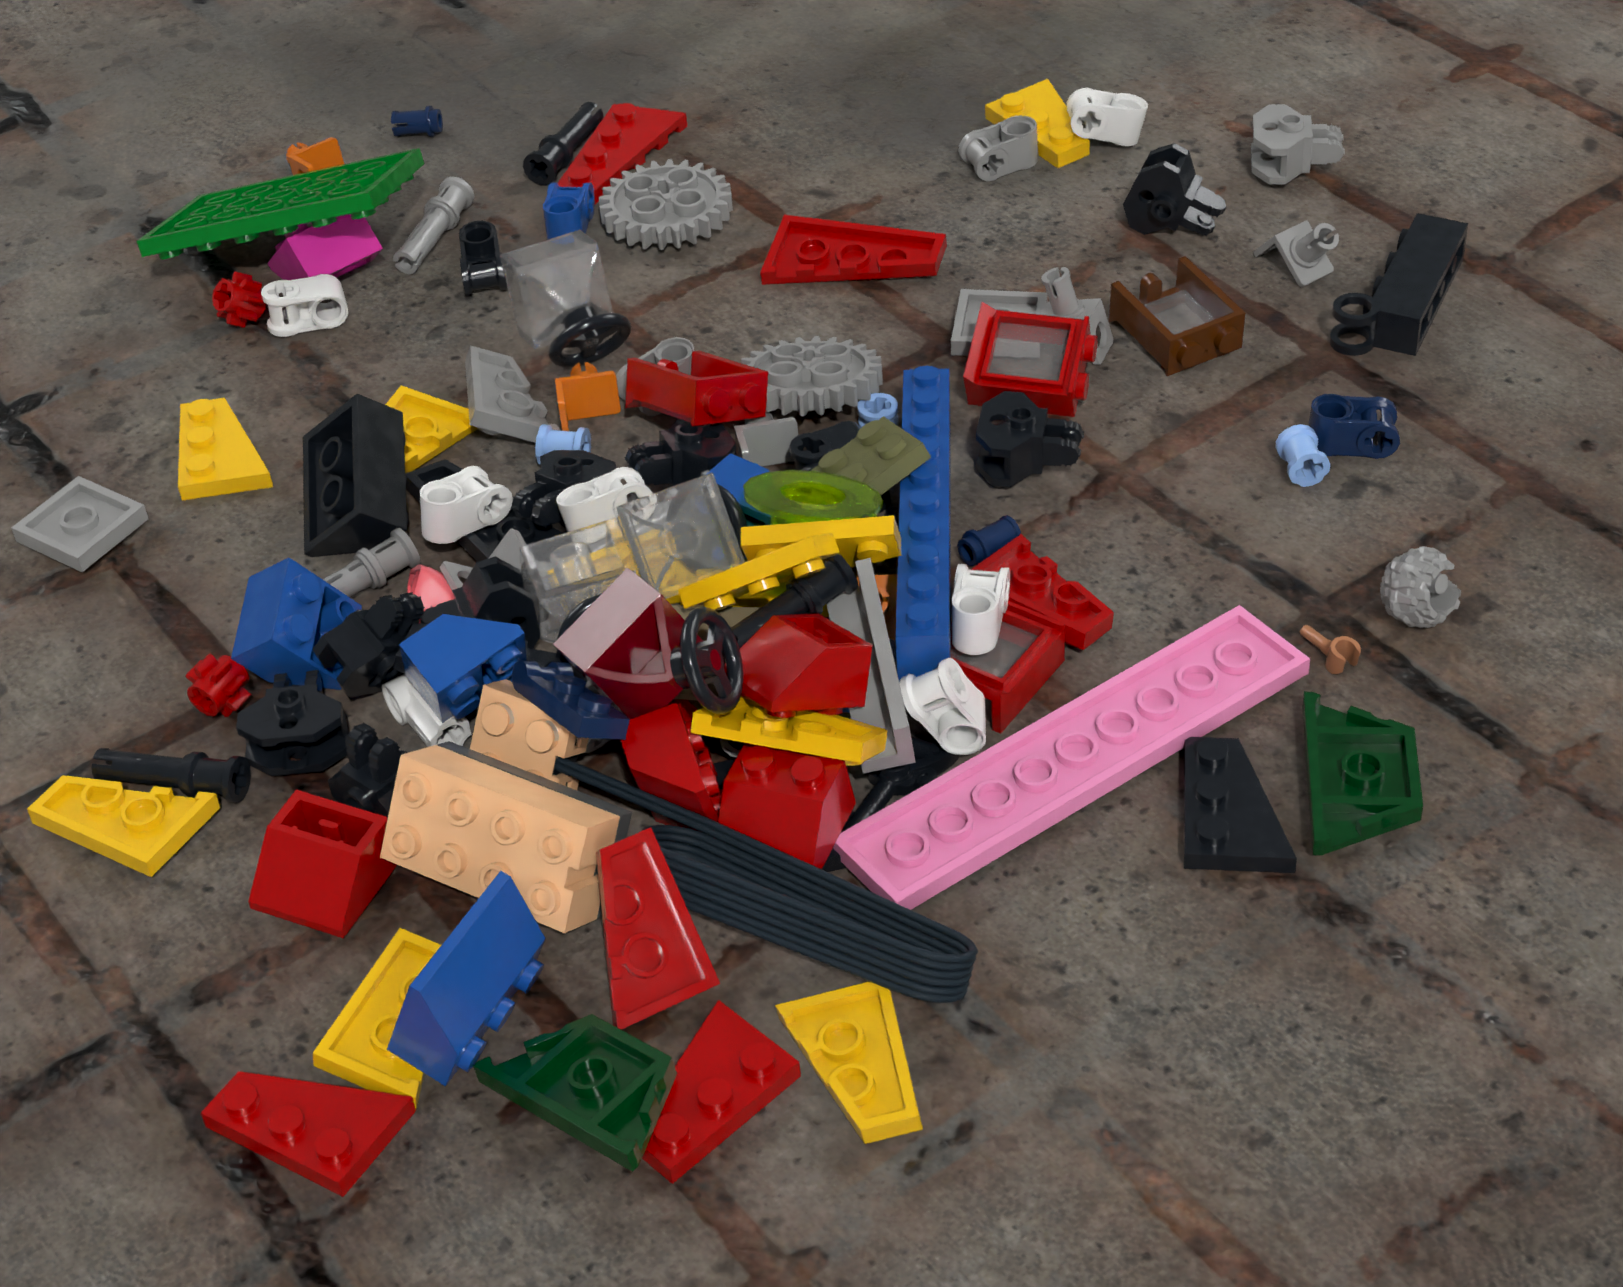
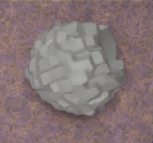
(1417, 590)

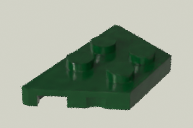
(1358, 775)
(589, 1085)

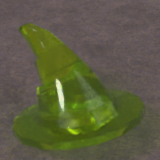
(810, 497)

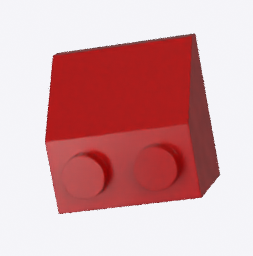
(788, 800)

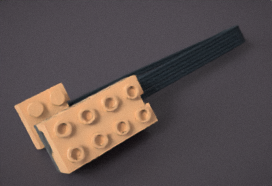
(519, 812)

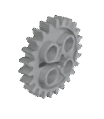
(665, 204)
(817, 374)

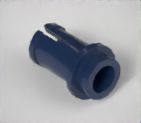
(417, 122)
(980, 544)

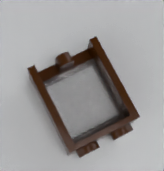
(1181, 323)

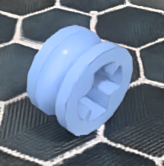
(877, 407)

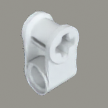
(1108, 116)
(303, 304)
(595, 499)
(461, 505)
(978, 608)
(947, 707)

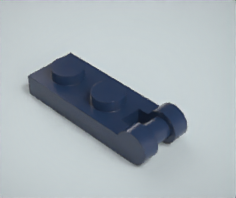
(568, 700)

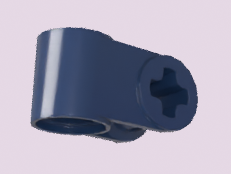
(1349, 423)

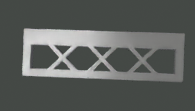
(884, 704)

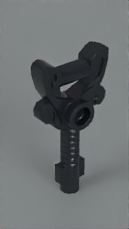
(902, 780)

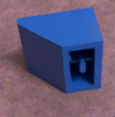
(284, 619)
(458, 656)

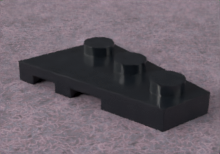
(1228, 813)

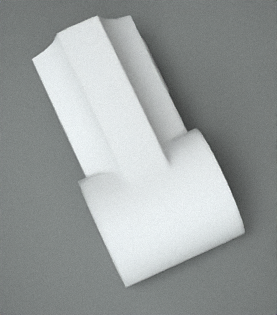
(410, 707)

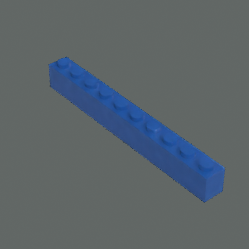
(925, 527)

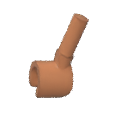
(1335, 650)

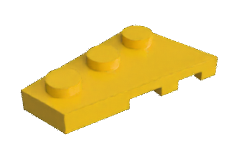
(1055, 135)
(804, 733)
(120, 823)
(361, 1033)
(858, 1055)

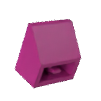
(325, 249)

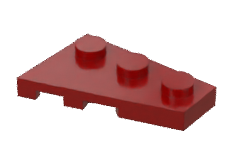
(1041, 589)
(648, 932)
(718, 1087)
(309, 1126)

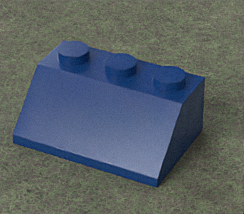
(469, 984)

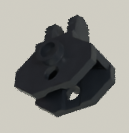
(1171, 195)
(1023, 439)
(681, 453)
(557, 472)
(495, 594)
(369, 643)
(296, 725)
(371, 771)

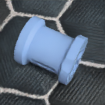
(550, 440)
(1305, 462)

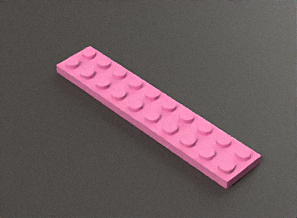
(1068, 759)

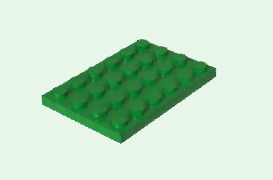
(282, 204)

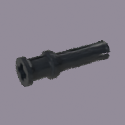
(557, 149)
(801, 596)
(189, 774)

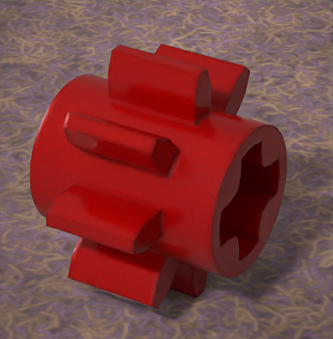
(238, 299)
(218, 685)

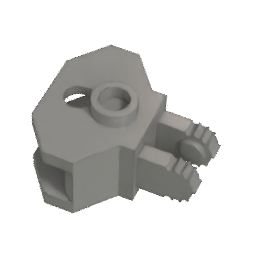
(1291, 145)

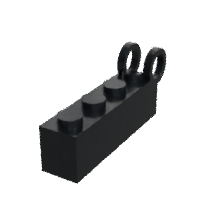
(1409, 291)

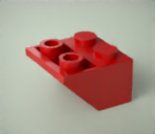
(805, 665)
(672, 763)
(320, 864)

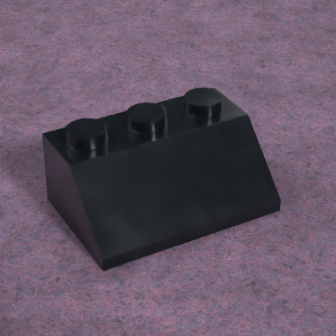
(354, 478)

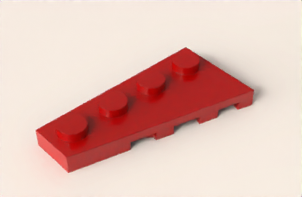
(620, 144)
(841, 251)

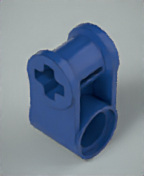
(568, 209)

